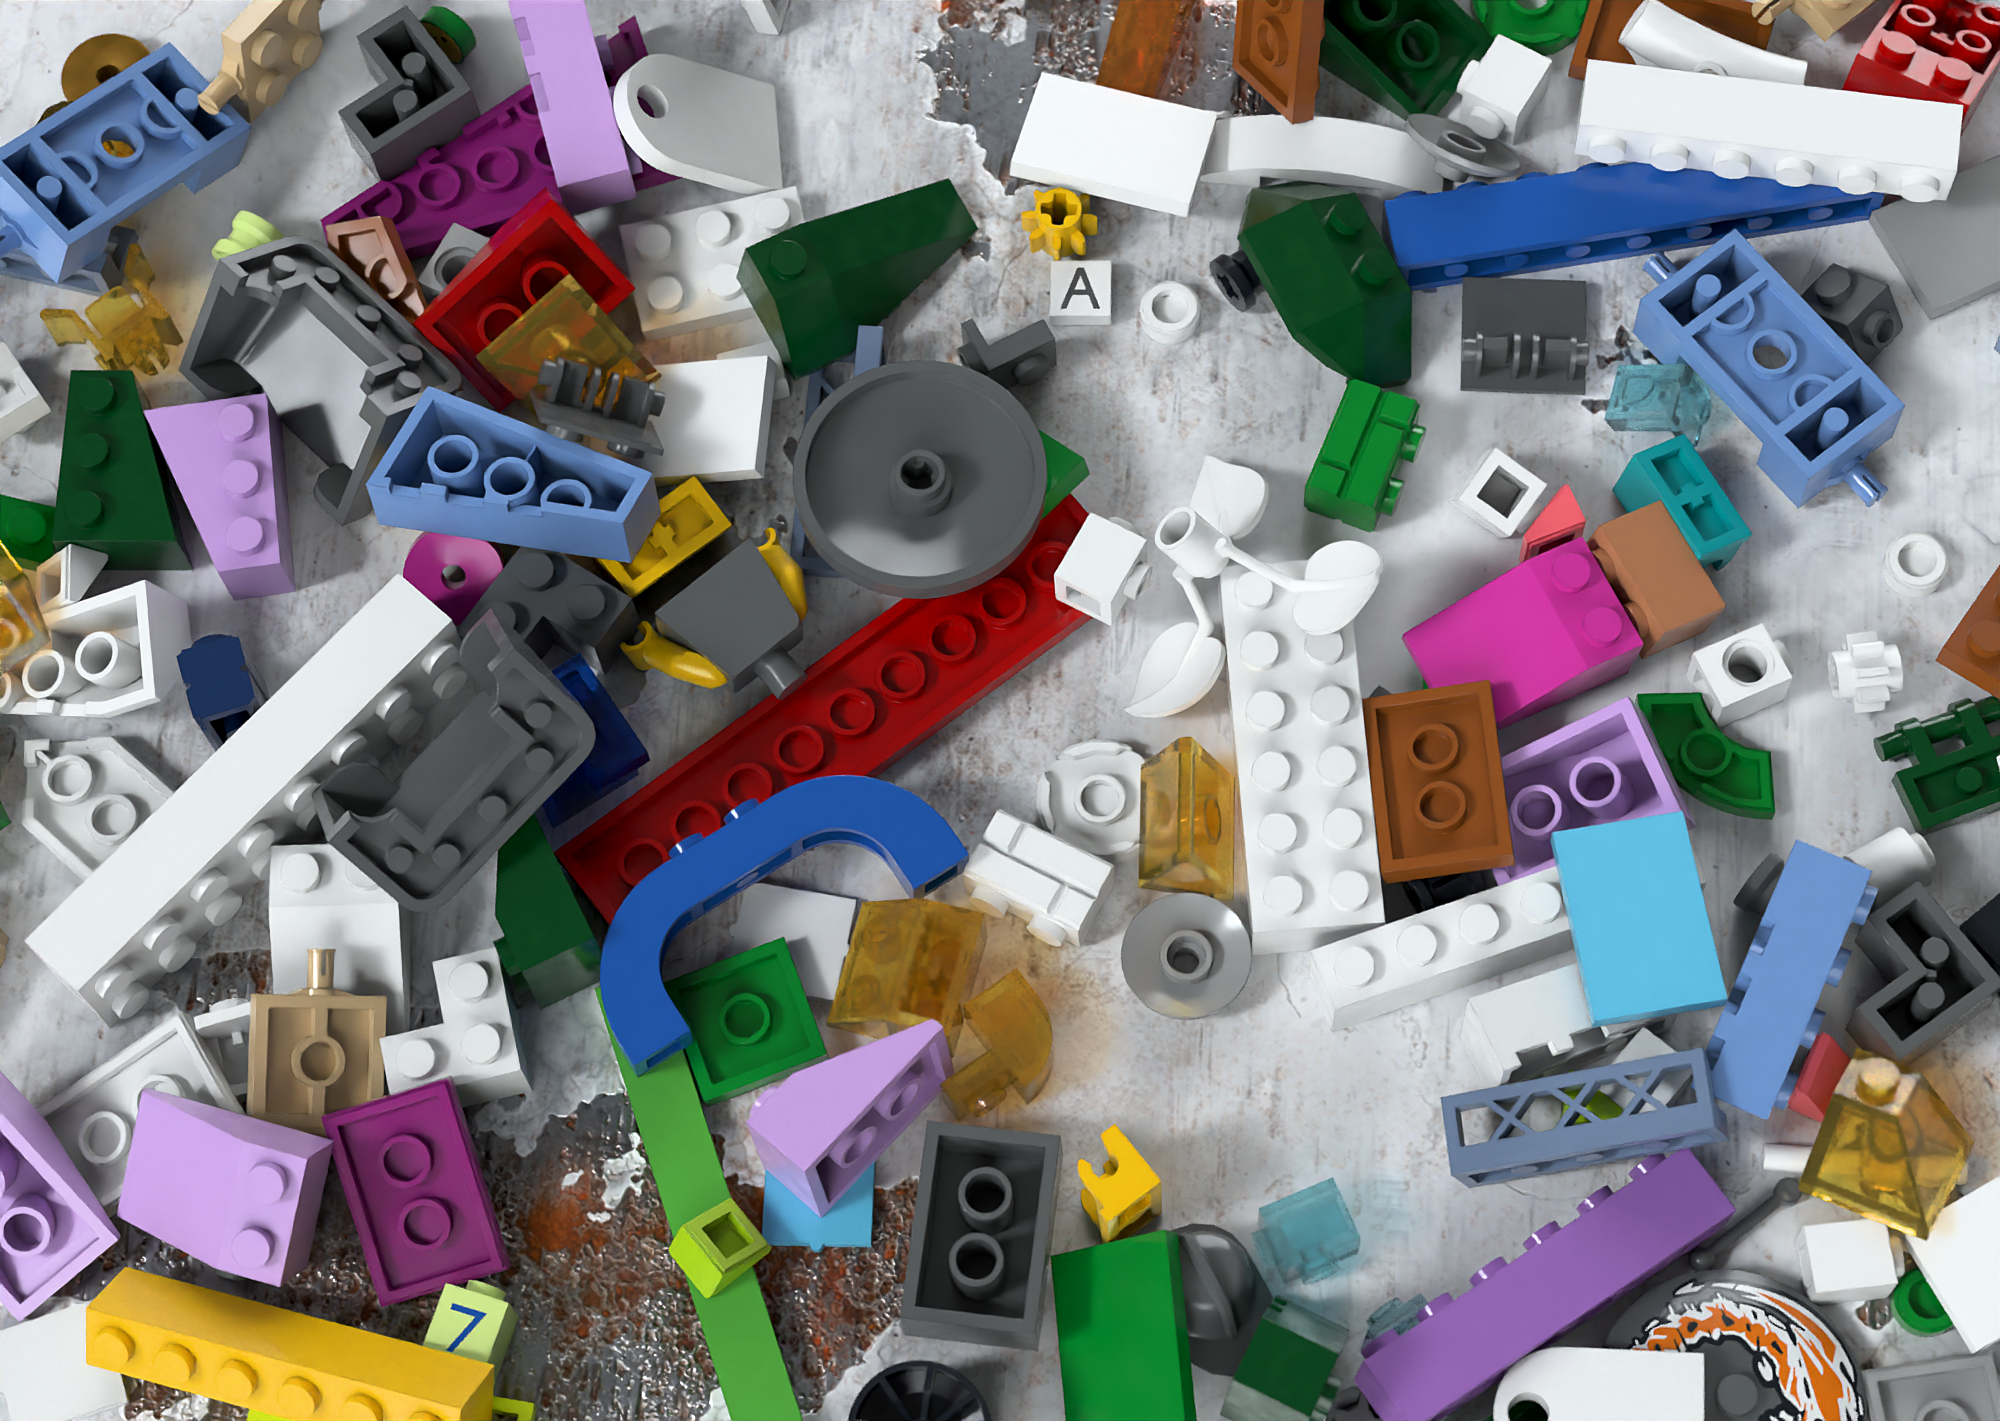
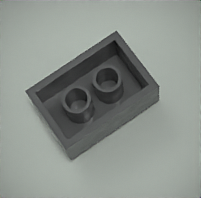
(982, 1235)

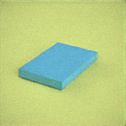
(1638, 919)

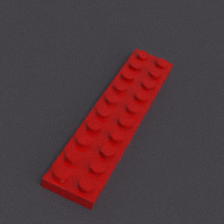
(849, 717)

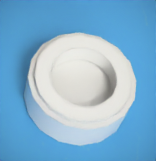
(1170, 312)
(1915, 564)

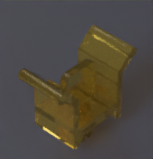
(125, 328)

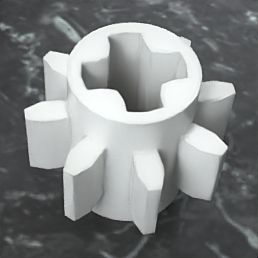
(1865, 672)

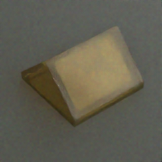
(1186, 822)

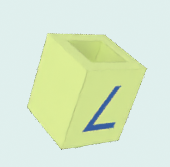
(473, 1323)

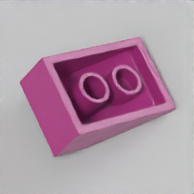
(1533, 632)

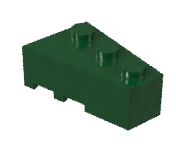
(116, 478)
(1287, 1367)

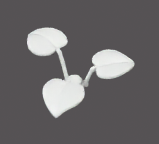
(1199, 539)

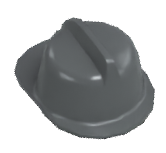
(1221, 1297)

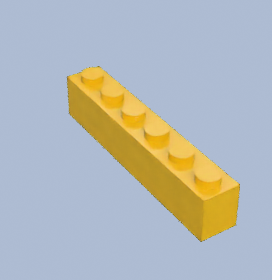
(276, 1357)

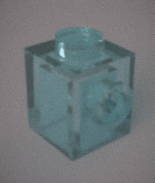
(1306, 1233)

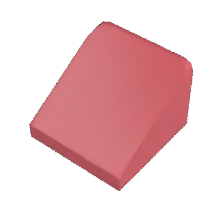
(1555, 526)
(1818, 1077)

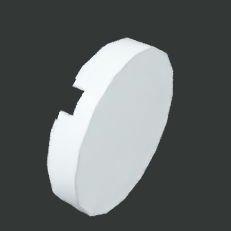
(1093, 799)

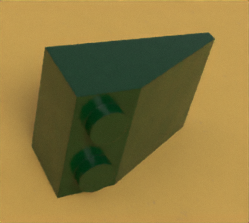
(1401, 50)
(544, 930)

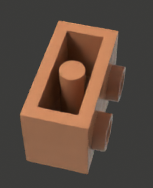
(1656, 577)

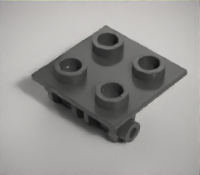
(1524, 336)
(571, 418)

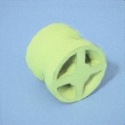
(247, 233)

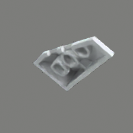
(102, 656)

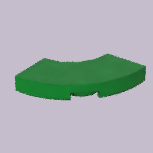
(1706, 760)

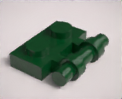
(1953, 785)

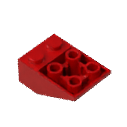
(1931, 53)

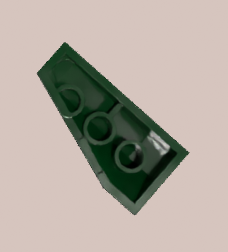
(849, 270)

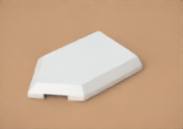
(87, 797)

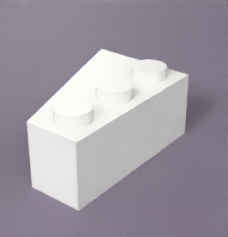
(1541, 1029)

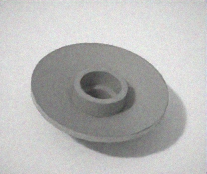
(1460, 149)
(1186, 926)

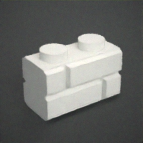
(1037, 880)

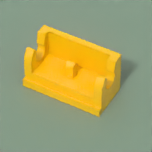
(684, 527)
(1127, 1192)

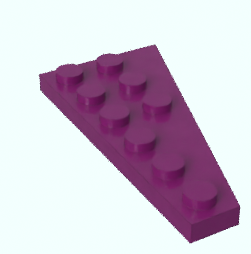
(486, 170)

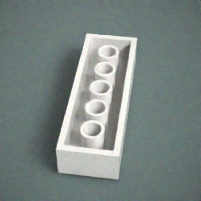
(1298, 769)

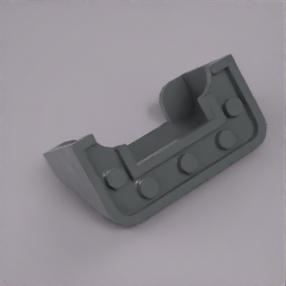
(323, 351)
(469, 784)

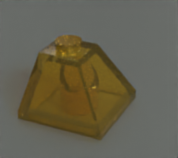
(570, 326)
(1887, 1147)

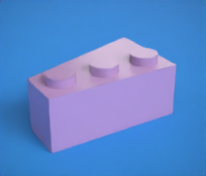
(575, 103)
(235, 486)

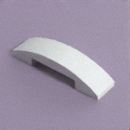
(1319, 152)

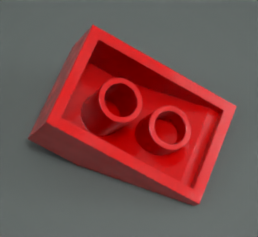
(509, 277)

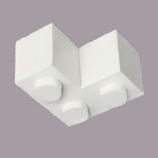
(475, 1043)

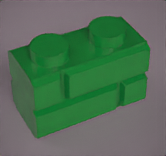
(1363, 455)

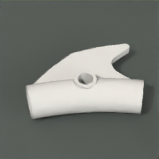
(1671, 41)

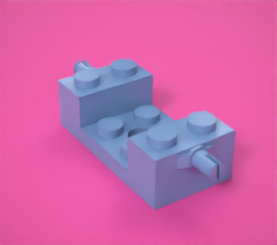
(69, 192)
(1814, 412)

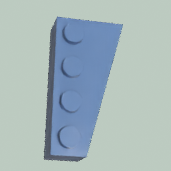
(509, 483)
(1783, 978)

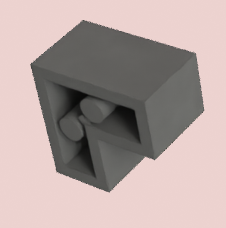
(417, 101)
(559, 604)
(1932, 978)

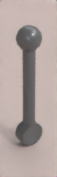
(1784, 1194)

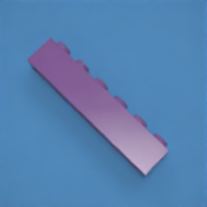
(1545, 1292)

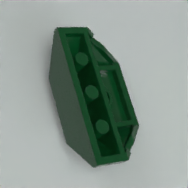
(1331, 279)

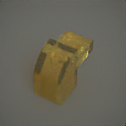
(1018, 1047)

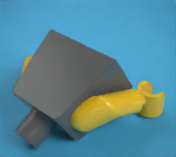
(732, 623)

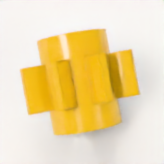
(1063, 239)

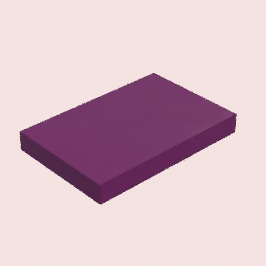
(416, 1191)

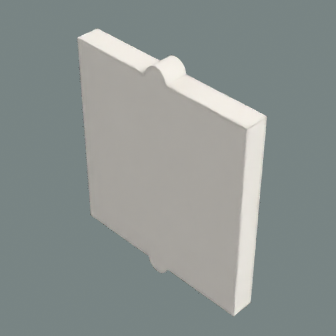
(812, 924)
(48, 1374)

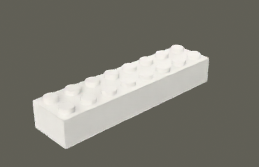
(254, 793)

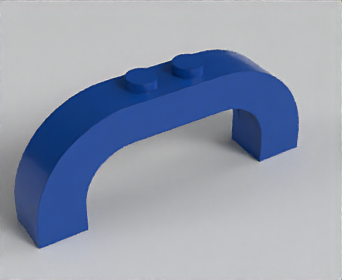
(749, 847)

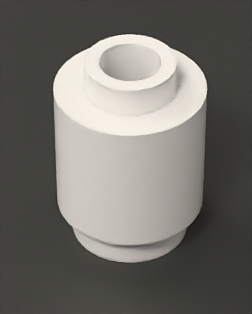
(1895, 863)

